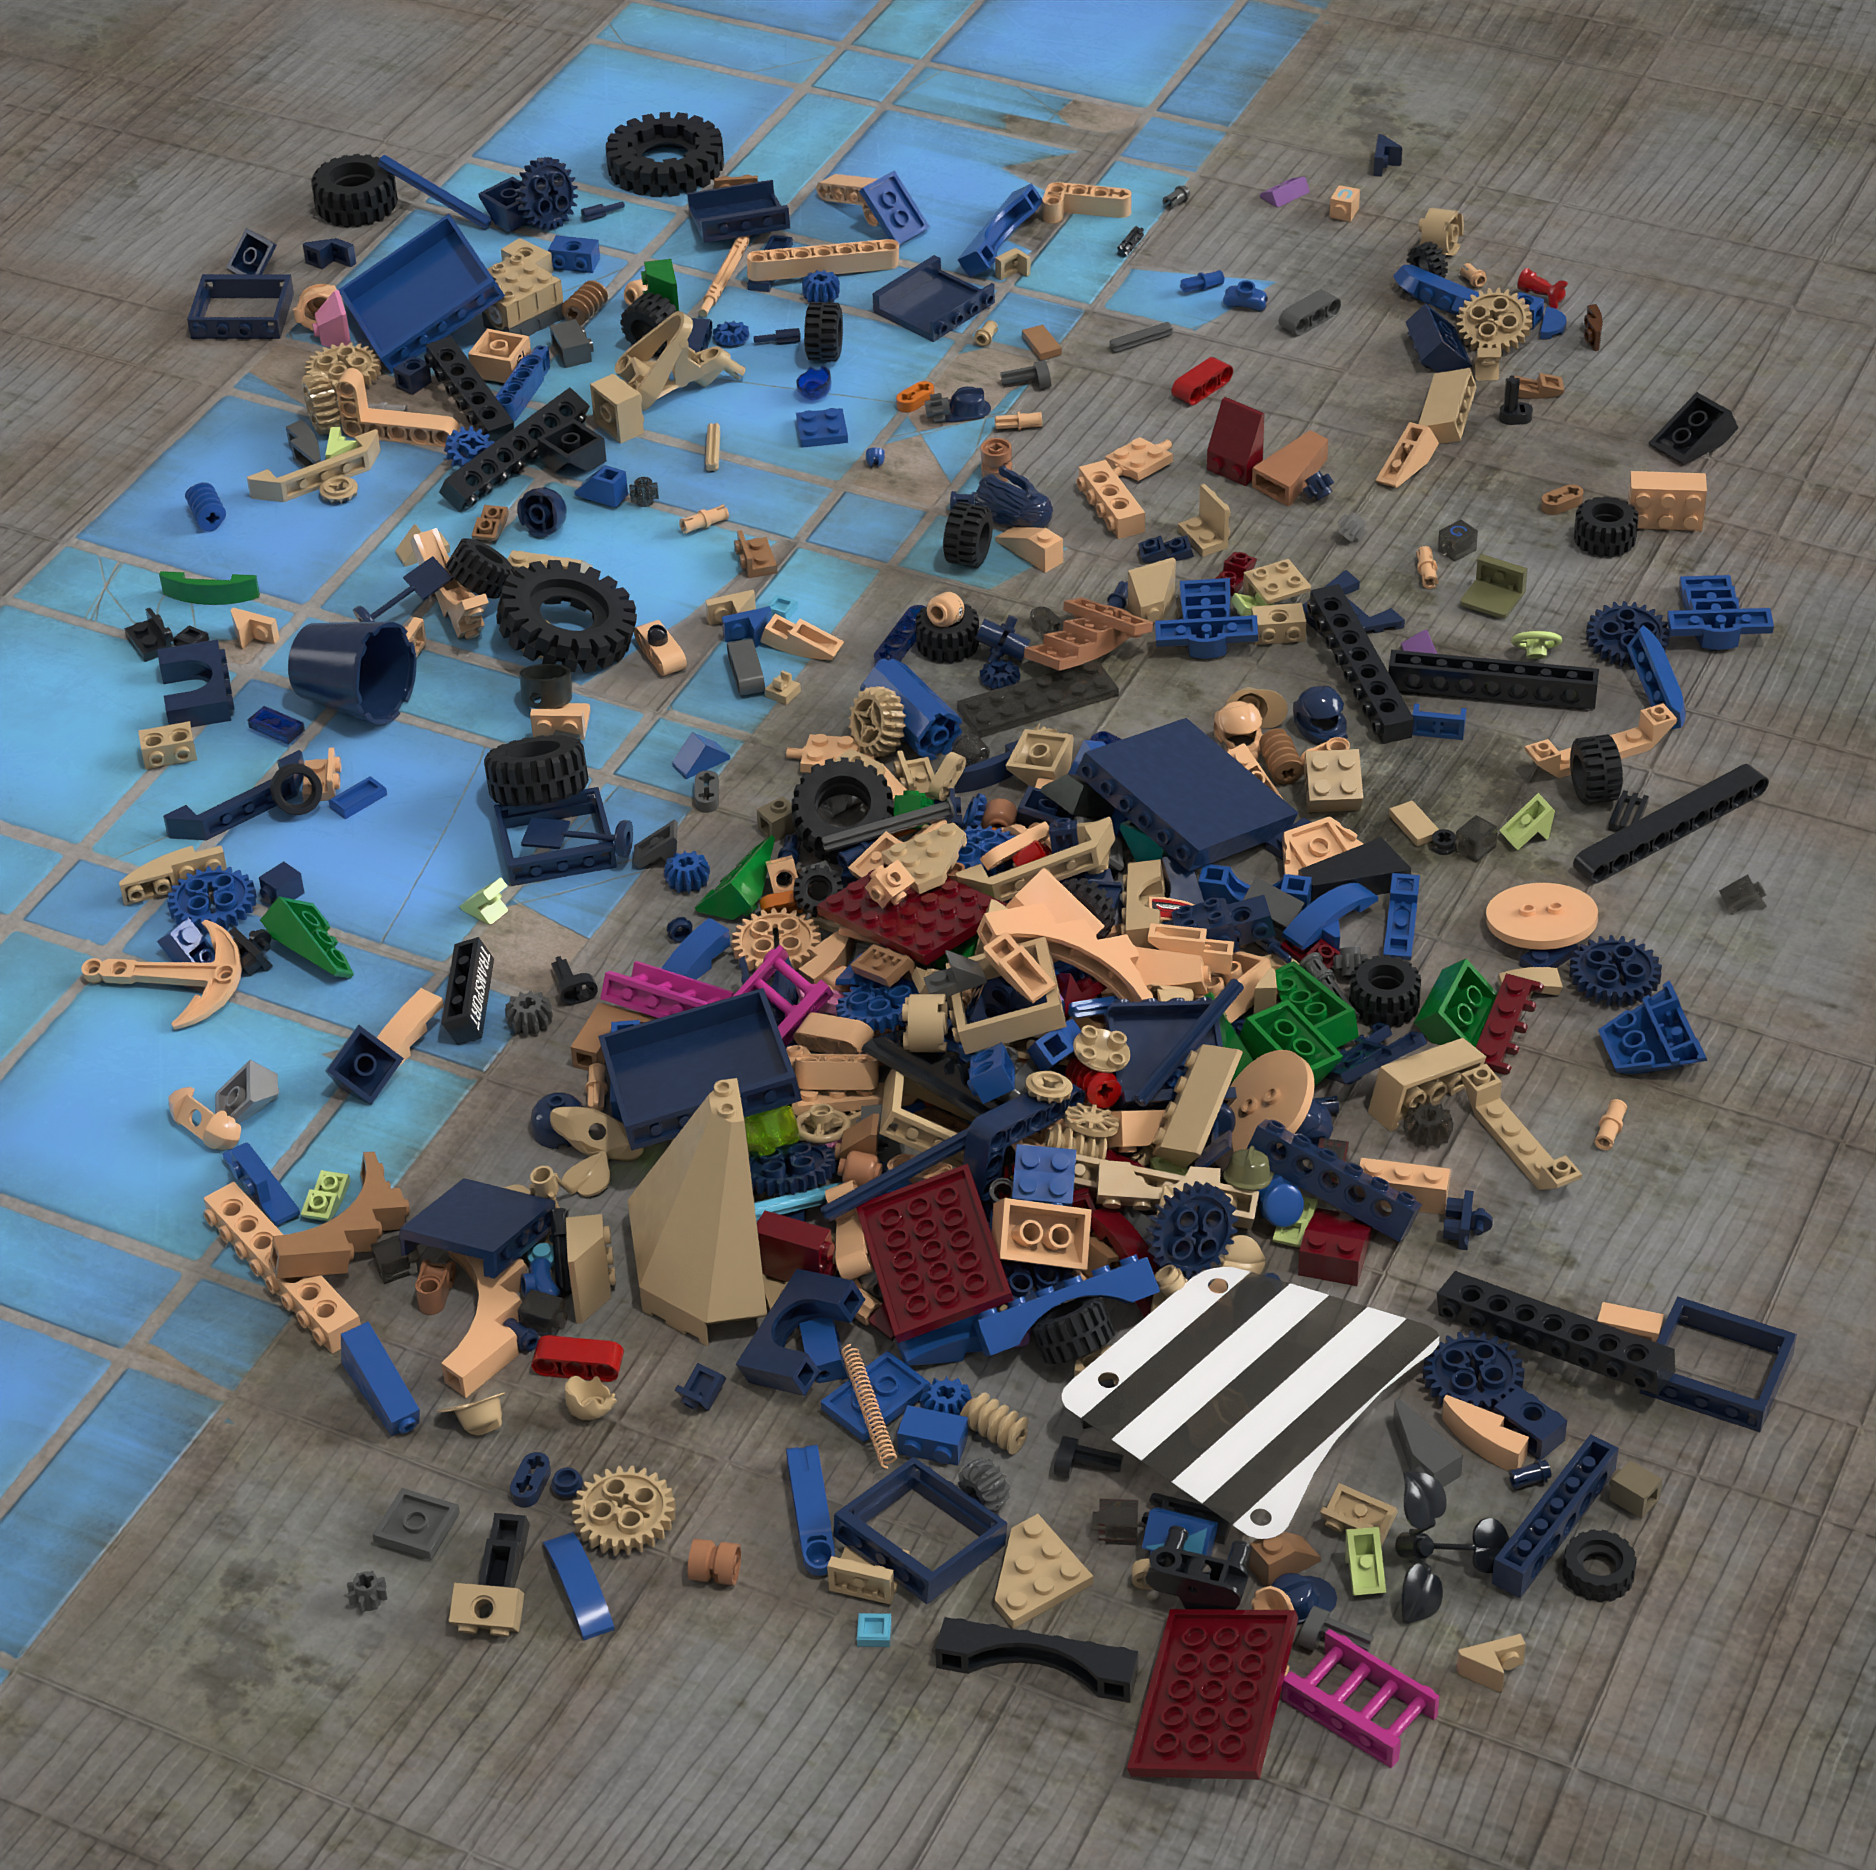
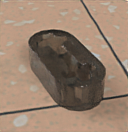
(1045, 621)

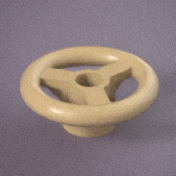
(822, 1119)

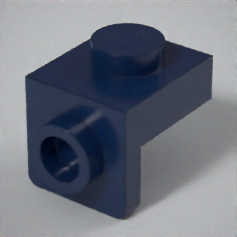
(701, 1387)

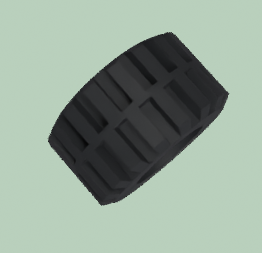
(644, 316)
(823, 331)
(1606, 526)
(967, 534)
(479, 568)
(950, 642)
(1596, 769)
(1094, 901)
(1385, 990)
(1073, 1330)

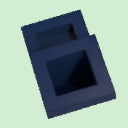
(324, 252)

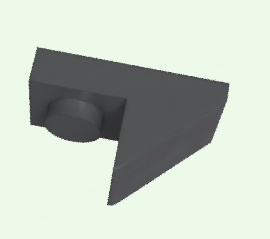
(658, 844)
(961, 976)

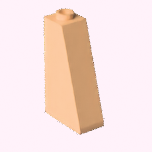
(1171, 969)

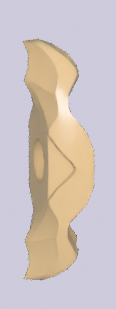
(574, 1126)

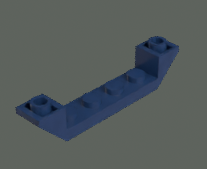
(187, 825)

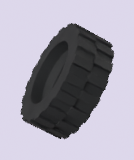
(1595, 1586)

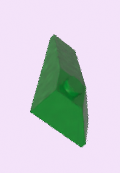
(741, 886)
(305, 930)
(1317, 1003)

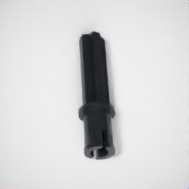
(559, 1239)

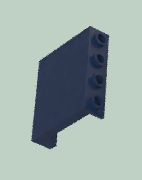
(737, 211)
(931, 300)
(1151, 1035)
(481, 1223)

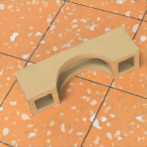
(1142, 881)
(1120, 1185)

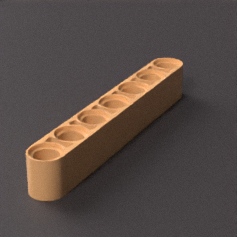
(835, 258)

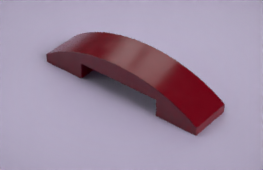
(1125, 1240)

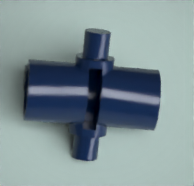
(1002, 639)

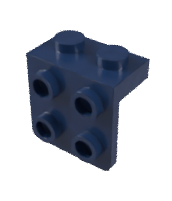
(1209, 915)

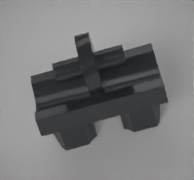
(258, 942)

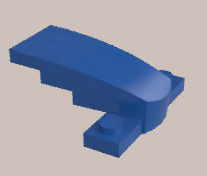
(1714, 613)
(1206, 620)

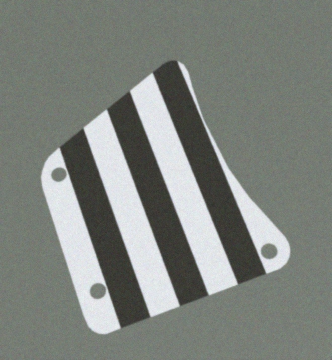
(1245, 1388)

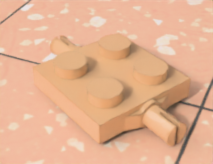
(1140, 458)
(820, 748)

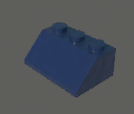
(1436, 341)

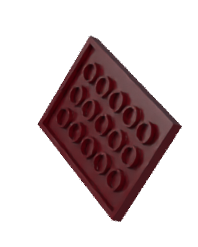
(918, 925)
(933, 1253)
(1213, 1694)

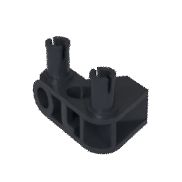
(1181, 1574)

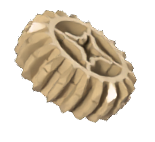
(320, 402)
(877, 721)

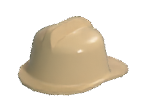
(1269, 704)
(479, 1416)

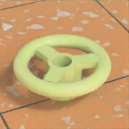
(1536, 643)

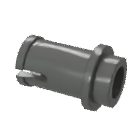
(1180, 195)

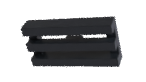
(1632, 800)

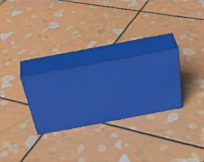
(357, 797)

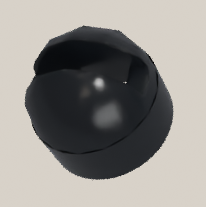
(657, 635)

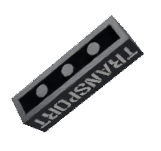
(468, 991)

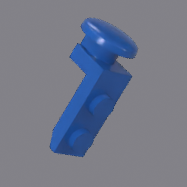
(1280, 1203)

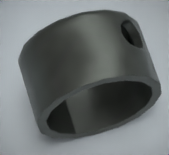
(541, 682)

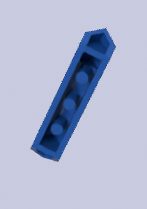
(1433, 288)
(1656, 674)

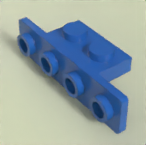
(261, 1183)

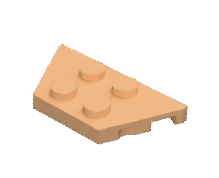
(1315, 843)

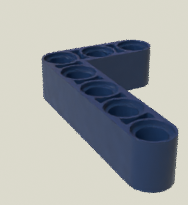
(1004, 1126)

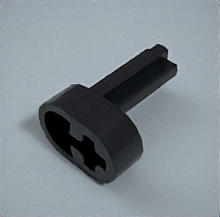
(1512, 411)
(571, 985)
(1071, 1452)

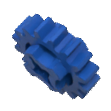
(465, 445)

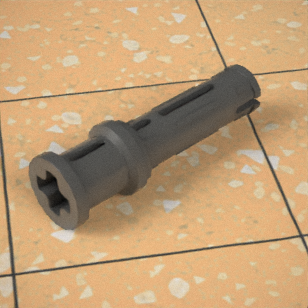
(1324, 975)

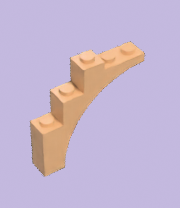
(454, 599)
(1075, 943)
(488, 1342)

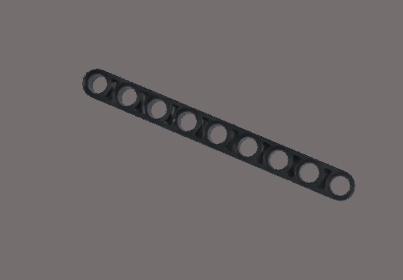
(1670, 823)

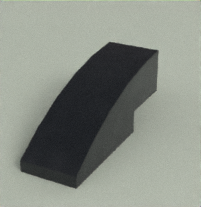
(504, 1550)

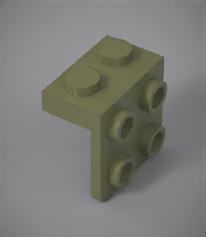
(1496, 587)

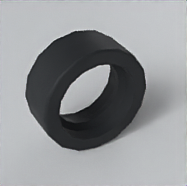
(282, 774)

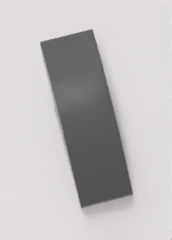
(303, 444)

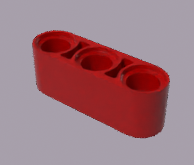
(1202, 380)
(1032, 852)
(577, 1357)

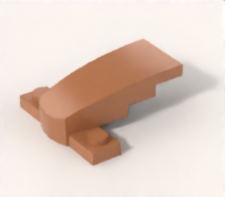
(1090, 636)

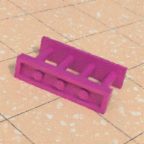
(658, 991)
(814, 994)
(1356, 1725)

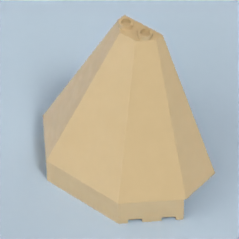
(699, 1223)

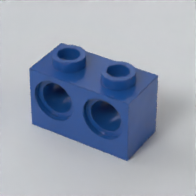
(991, 1073)

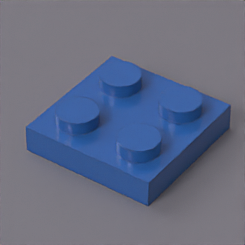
(822, 427)

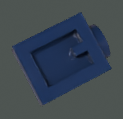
(1063, 834)

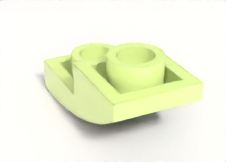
(327, 1196)

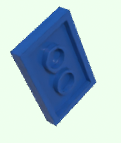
(894, 208)
(893, 1386)

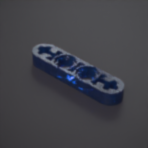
(896, 636)

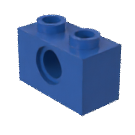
(574, 253)

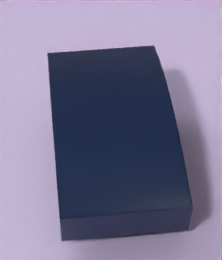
(1156, 550)

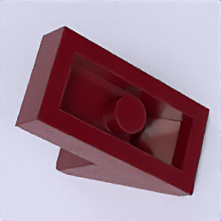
(1081, 990)

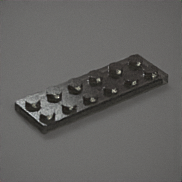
(1037, 698)

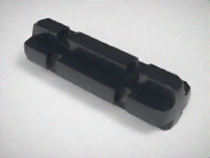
(1130, 241)

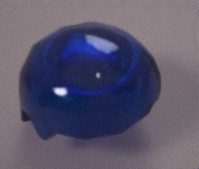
(814, 383)

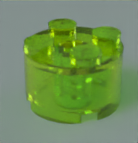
(771, 1129)

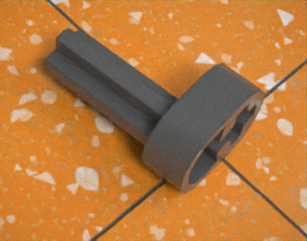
(1038, 371)
(1318, 1624)

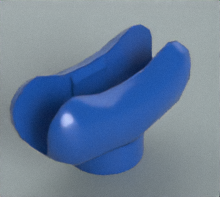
(1245, 296)
(539, 1278)

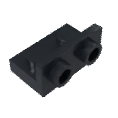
(149, 636)

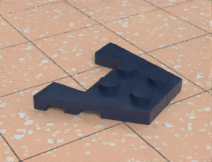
(1374, 623)
(1370, 1055)

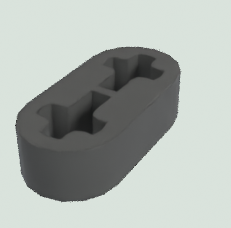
(703, 791)

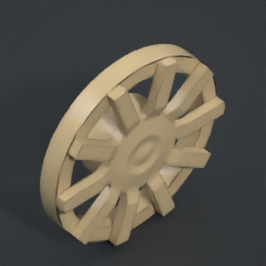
(1091, 1120)

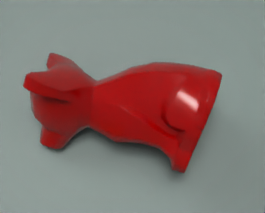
(1529, 281)

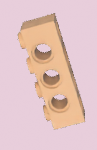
(1111, 499)

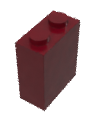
(793, 1245)

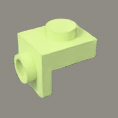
(1244, 603)

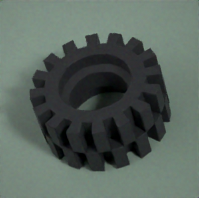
(1428, 258)
(810, 876)

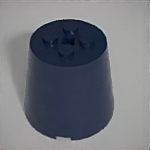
(354, 668)

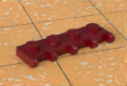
(1505, 1021)

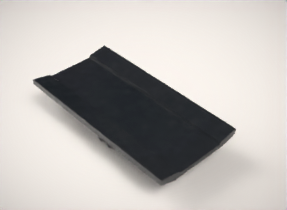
(939, 1074)

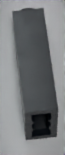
(1365, 864)

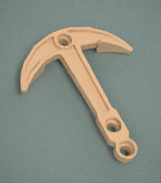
(218, 976)

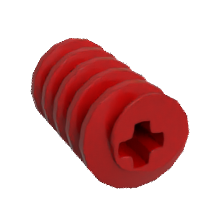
(1099, 1087)

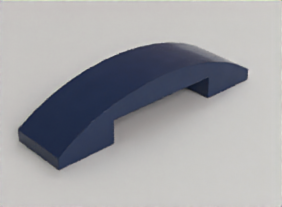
(985, 772)

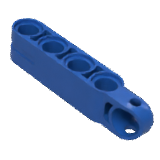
(524, 381)
(810, 1508)

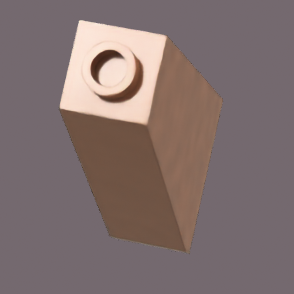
(1284, 472)

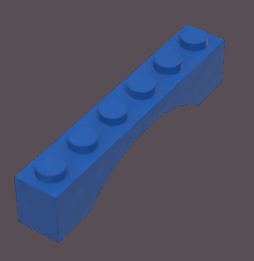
(983, 249)
(1007, 1327)

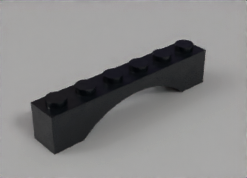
(972, 1646)

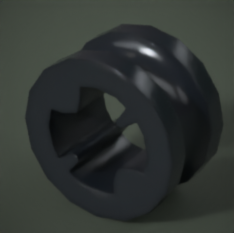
(1443, 842)

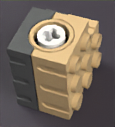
(530, 300)

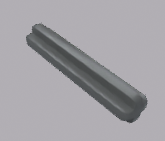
(1141, 337)

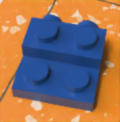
(1044, 1174)

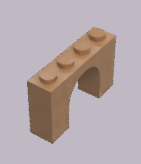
(587, 1047)

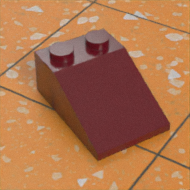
(1236, 441)
(1334, 1247)

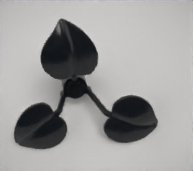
(1422, 1504)

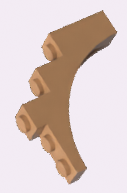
(333, 1244)

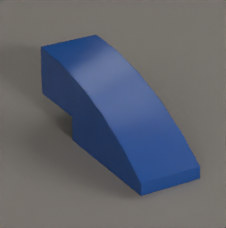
(697, 950)
(942, 1344)

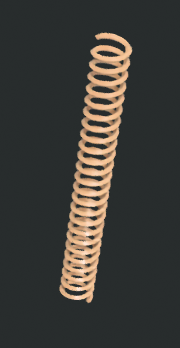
(876, 1424)

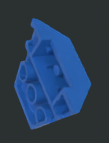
(1652, 1036)

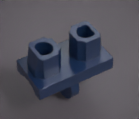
(1477, 1221)

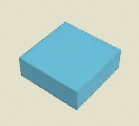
(783, 606)
(874, 1630)

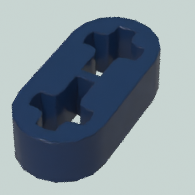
(535, 1481)

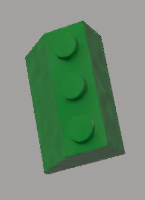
(661, 280)
(1456, 1005)
(1288, 1029)

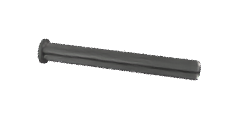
(891, 825)

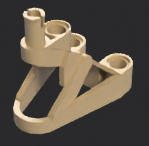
(652, 377)

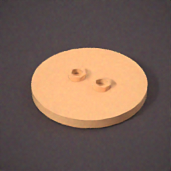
(1542, 916)
(1272, 1088)

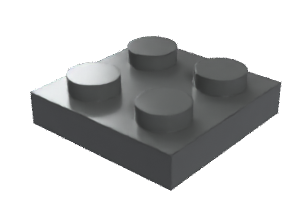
(416, 1523)

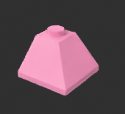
(332, 322)

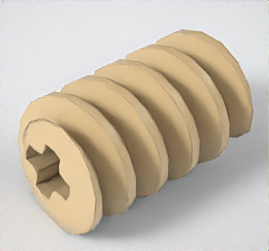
(1066, 1140)
(996, 1423)

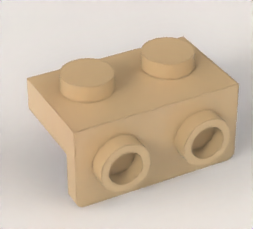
(914, 773)
(1357, 1510)

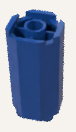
(928, 719)

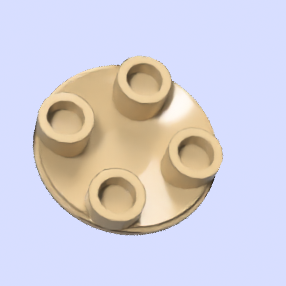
(1102, 1049)

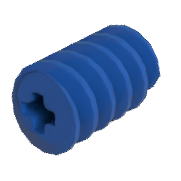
(205, 506)

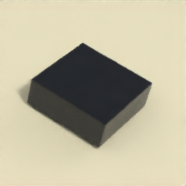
(189, 636)

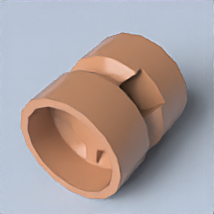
(994, 454)
(714, 1561)

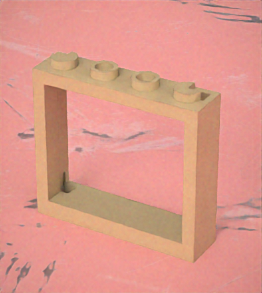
(1015, 1024)
(912, 1129)

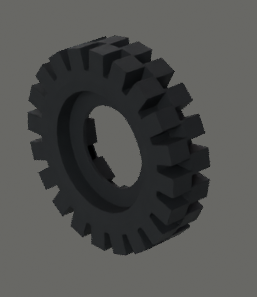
(643, 174)
(526, 628)

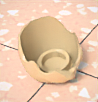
(588, 1398)

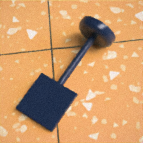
(423, 580)
(551, 834)
(1219, 1145)

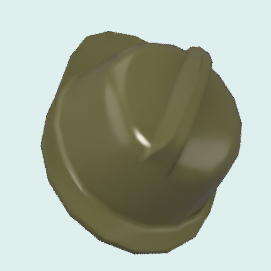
(1248, 1170)

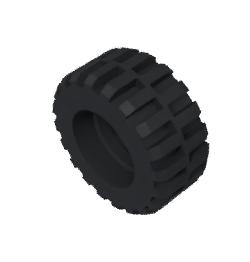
(353, 191)
(536, 770)
(833, 780)

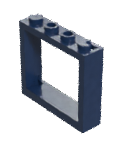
(240, 287)
(560, 862)
(1715, 1400)
(912, 1575)

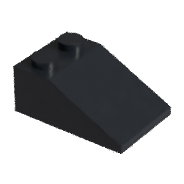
(1695, 430)

